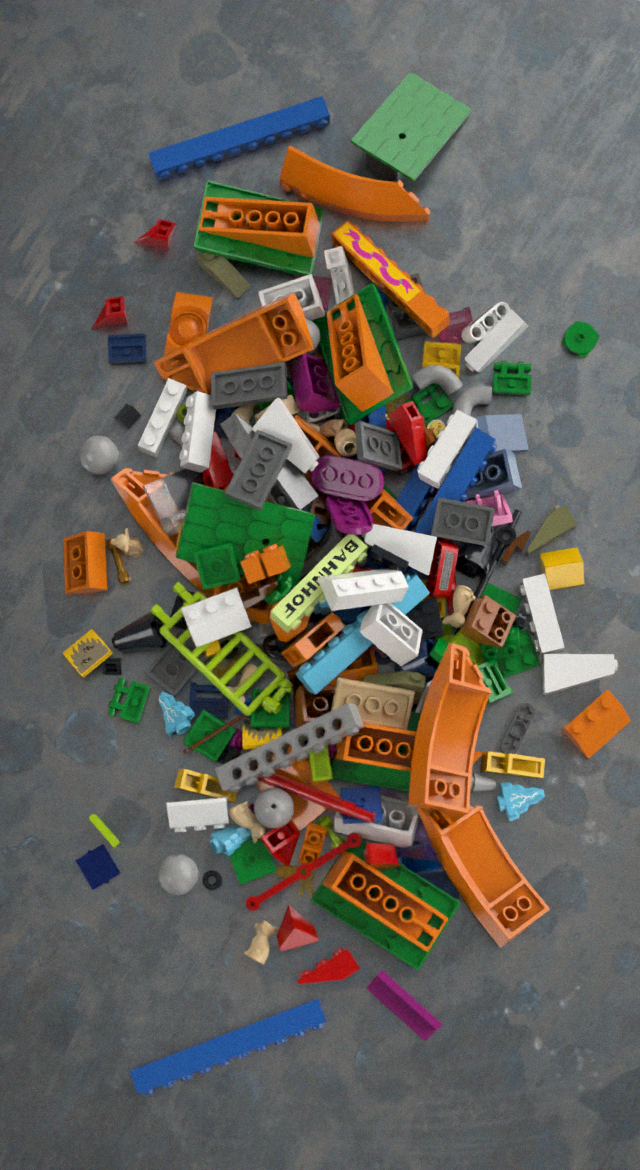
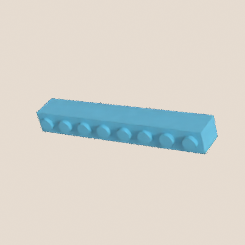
(351, 643)

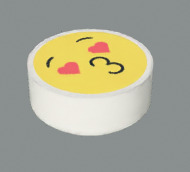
(436, 426)

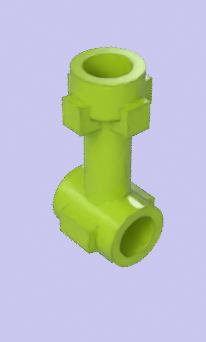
(272, 704)
(327, 822)

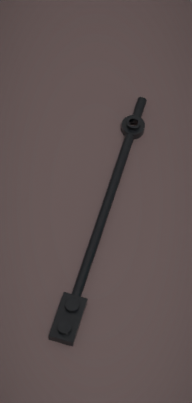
(502, 543)

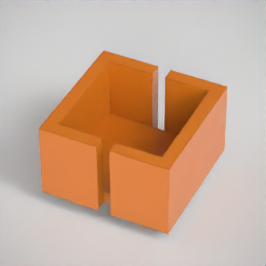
(269, 562)

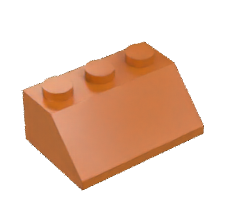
(85, 563)
(597, 724)

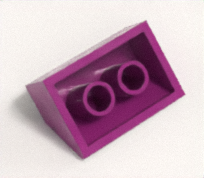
(313, 384)

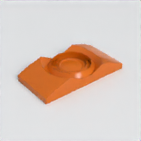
(188, 319)

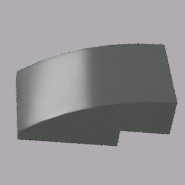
(402, 323)

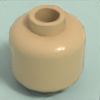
(346, 443)

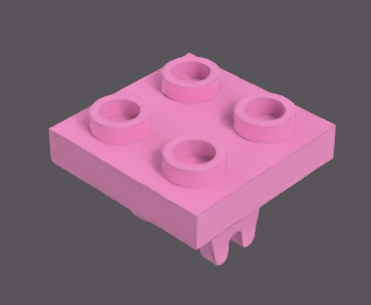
(502, 512)

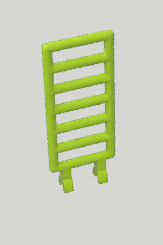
(206, 670)

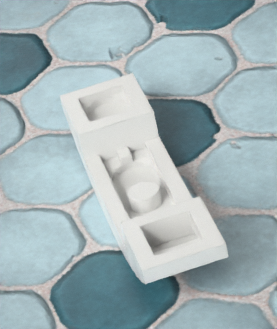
(340, 273)

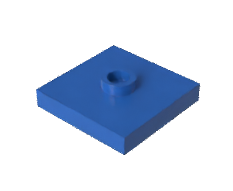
(364, 797)

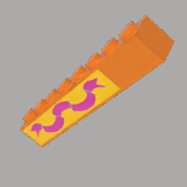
(391, 279)

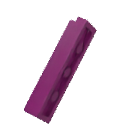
(404, 1005)

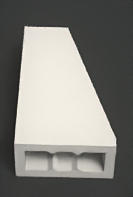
(495, 341)
(281, 424)
(408, 545)
(573, 670)

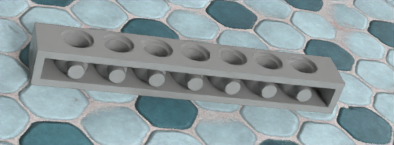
(229, 772)

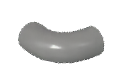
(437, 375)
(472, 397)

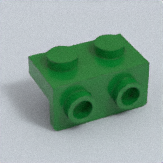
(510, 648)

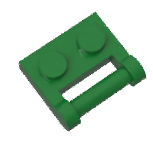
(490, 681)

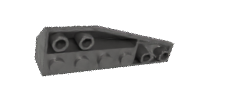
(291, 486)

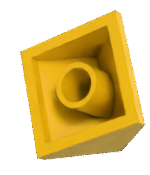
(563, 568)

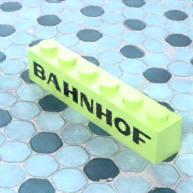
(308, 592)

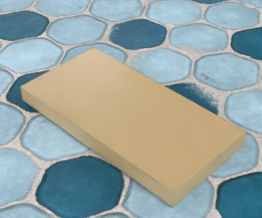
(375, 702)

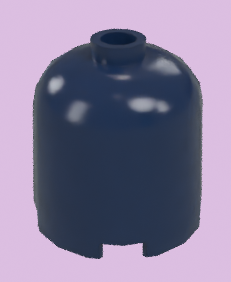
(423, 662)

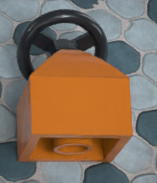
(282, 638)

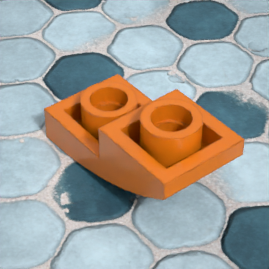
(312, 843)

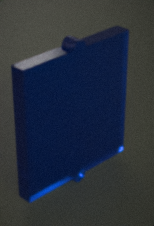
(419, 858)
(98, 866)

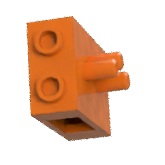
(313, 639)

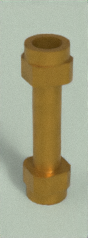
(123, 575)

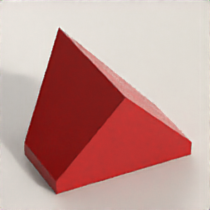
(159, 235)
(112, 313)
(282, 842)
(295, 931)

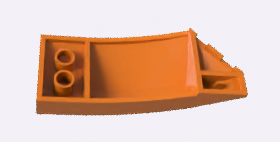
(255, 339)

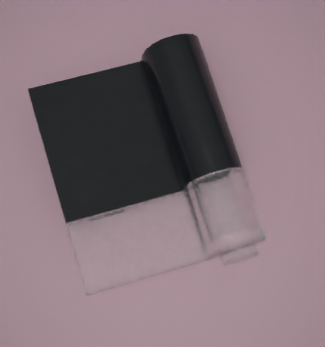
(170, 497)

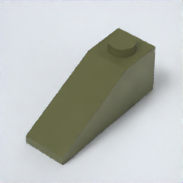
(224, 273)
(556, 524)
(400, 679)

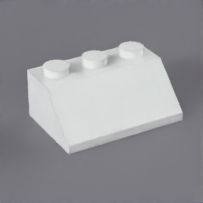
(305, 292)
(216, 617)
(392, 632)
(198, 814)

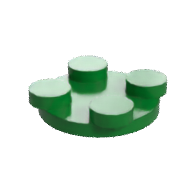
(580, 338)
(284, 584)

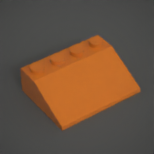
(304, 810)

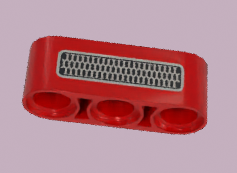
(442, 570)

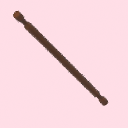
(216, 732)

